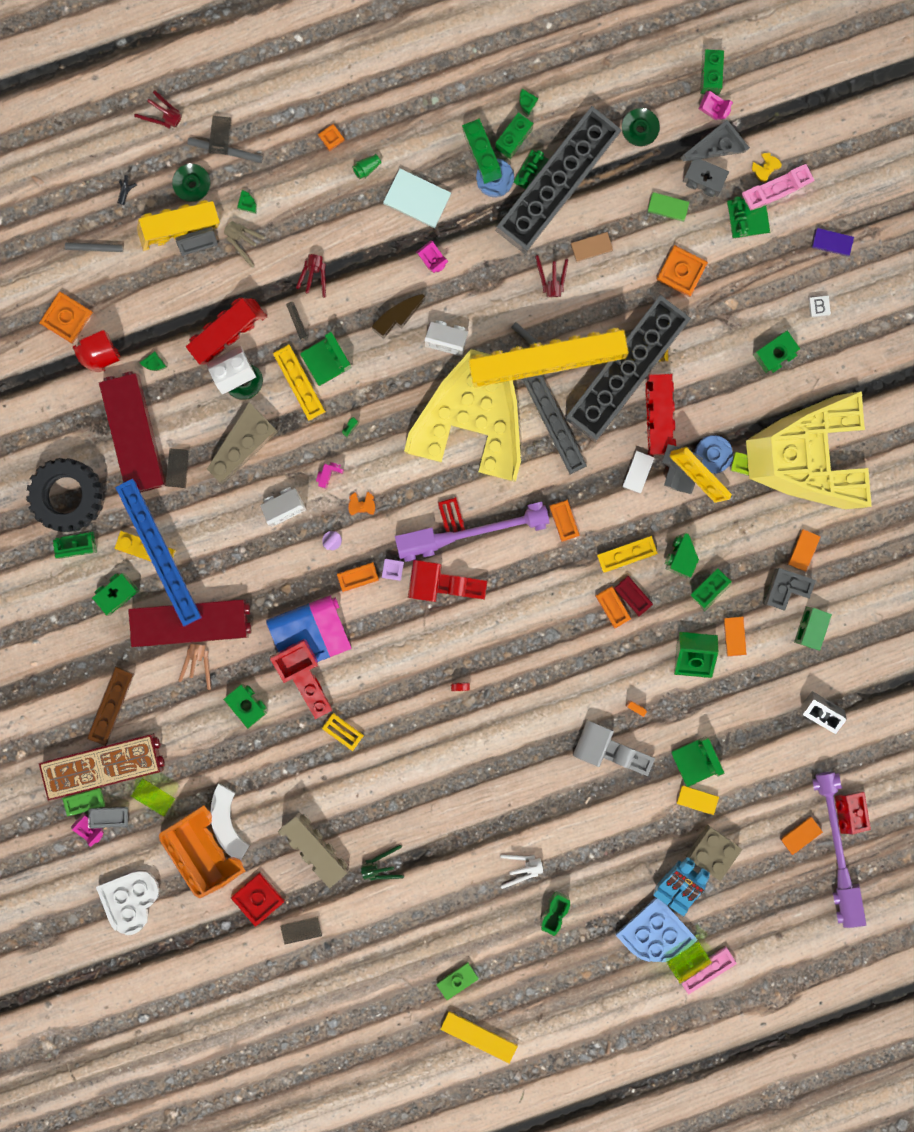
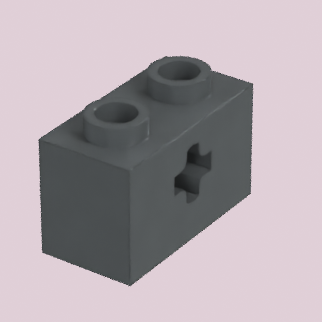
(715, 177)
(823, 712)

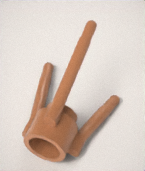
(195, 654)

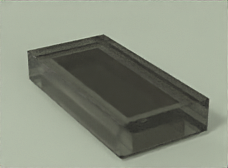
(220, 135)
(297, 321)
(177, 468)
(301, 930)

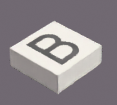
(819, 306)

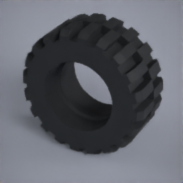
(41, 487)

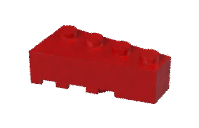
(225, 330)
(659, 413)

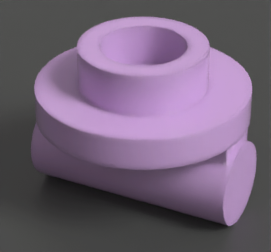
(332, 540)

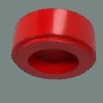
(463, 686)

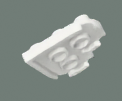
(128, 899)

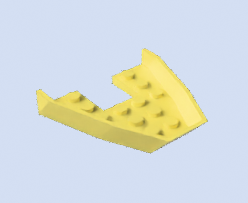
(482, 410)
(796, 456)

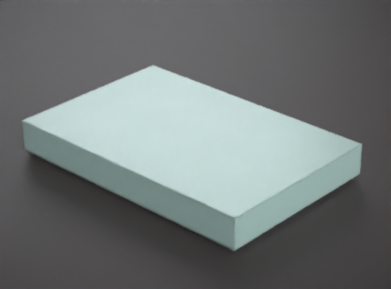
(417, 198)

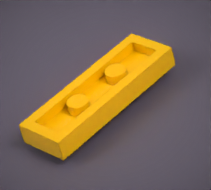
(133, 545)
(627, 554)

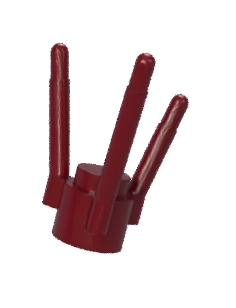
(171, 116)
(313, 264)
(553, 288)

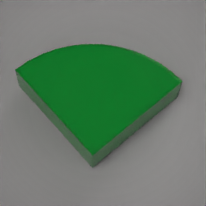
(527, 101)
(247, 203)
(153, 362)
(351, 425)

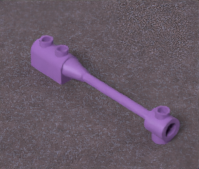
(427, 542)
(847, 894)

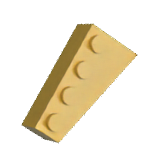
(172, 224)

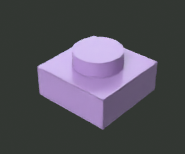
(392, 569)

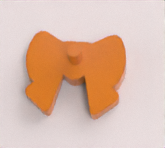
(361, 507)

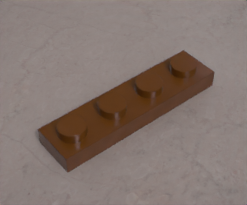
(111, 706)

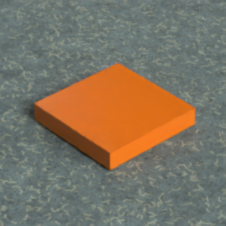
(682, 271)
(66, 317)

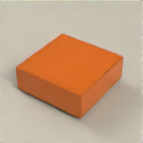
(331, 137)
(636, 708)

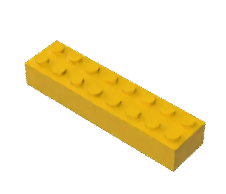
(548, 358)

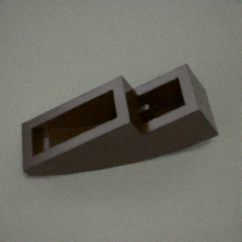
(397, 315)

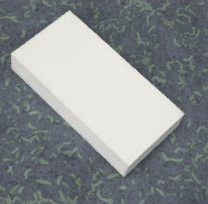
(638, 472)

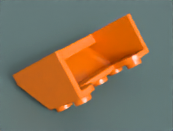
(198, 855)

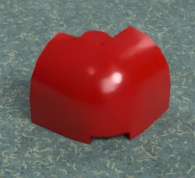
(96, 352)

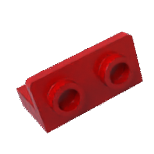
(852, 813)

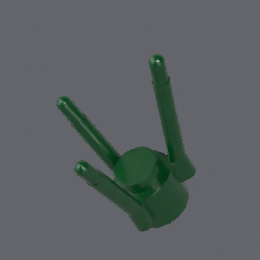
(371, 870)

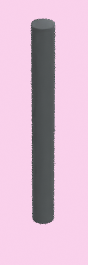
(232, 152)

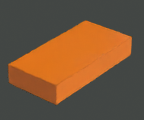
(564, 520)
(804, 550)
(357, 577)
(613, 607)
(735, 636)
(801, 835)

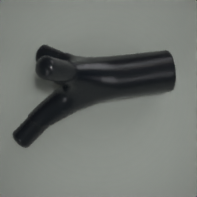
(124, 190)

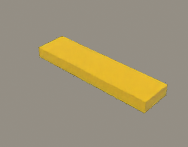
(299, 382)
(700, 474)
(479, 1037)

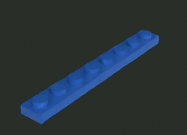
(158, 552)

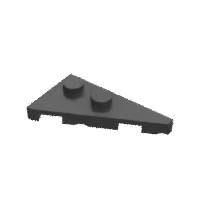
(719, 142)

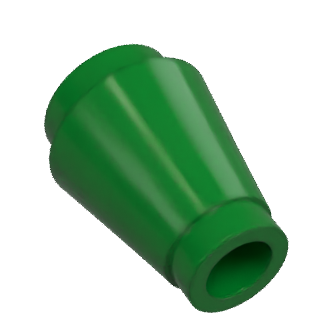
(366, 166)

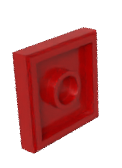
(257, 899)

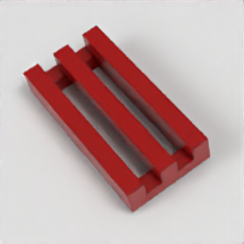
(447, 502)

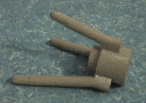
(236, 232)

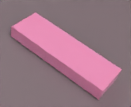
(721, 960)

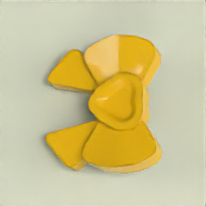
(772, 164)

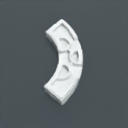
(222, 824)

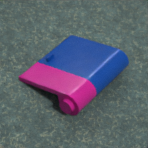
(315, 623)

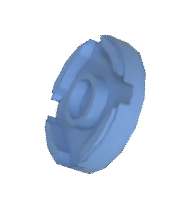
(500, 186)
(716, 453)

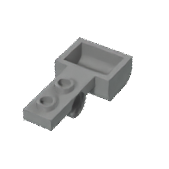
(596, 744)

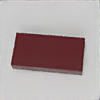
(633, 596)

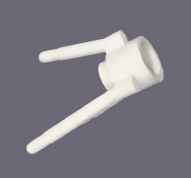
(532, 868)

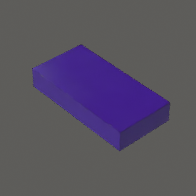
(832, 242)

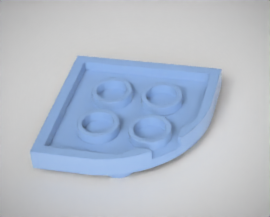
(656, 933)

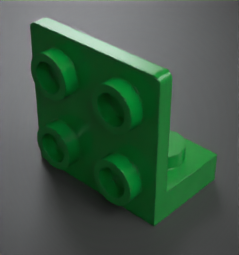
(326, 360)
(697, 761)

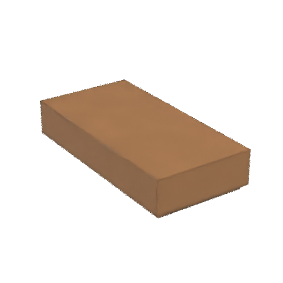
(591, 247)

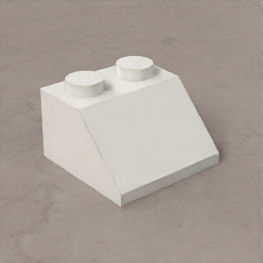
(446, 338)
(231, 370)
(282, 507)

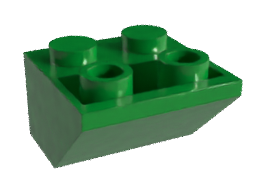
(683, 558)

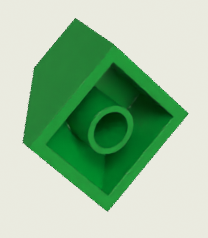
(696, 654)

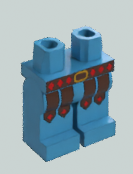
(681, 886)

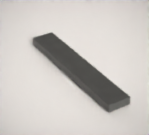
(554, 423)

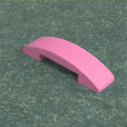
(778, 188)

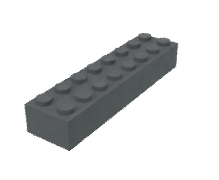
(558, 180)
(623, 377)

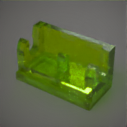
(153, 797)
(689, 962)

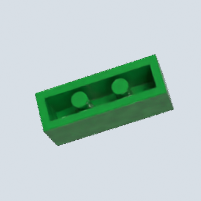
(481, 151)

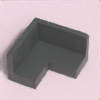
(676, 477)
(785, 583)

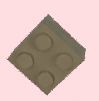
(714, 852)

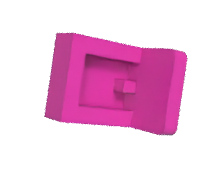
(715, 106)
(432, 257)
(324, 476)
(91, 835)

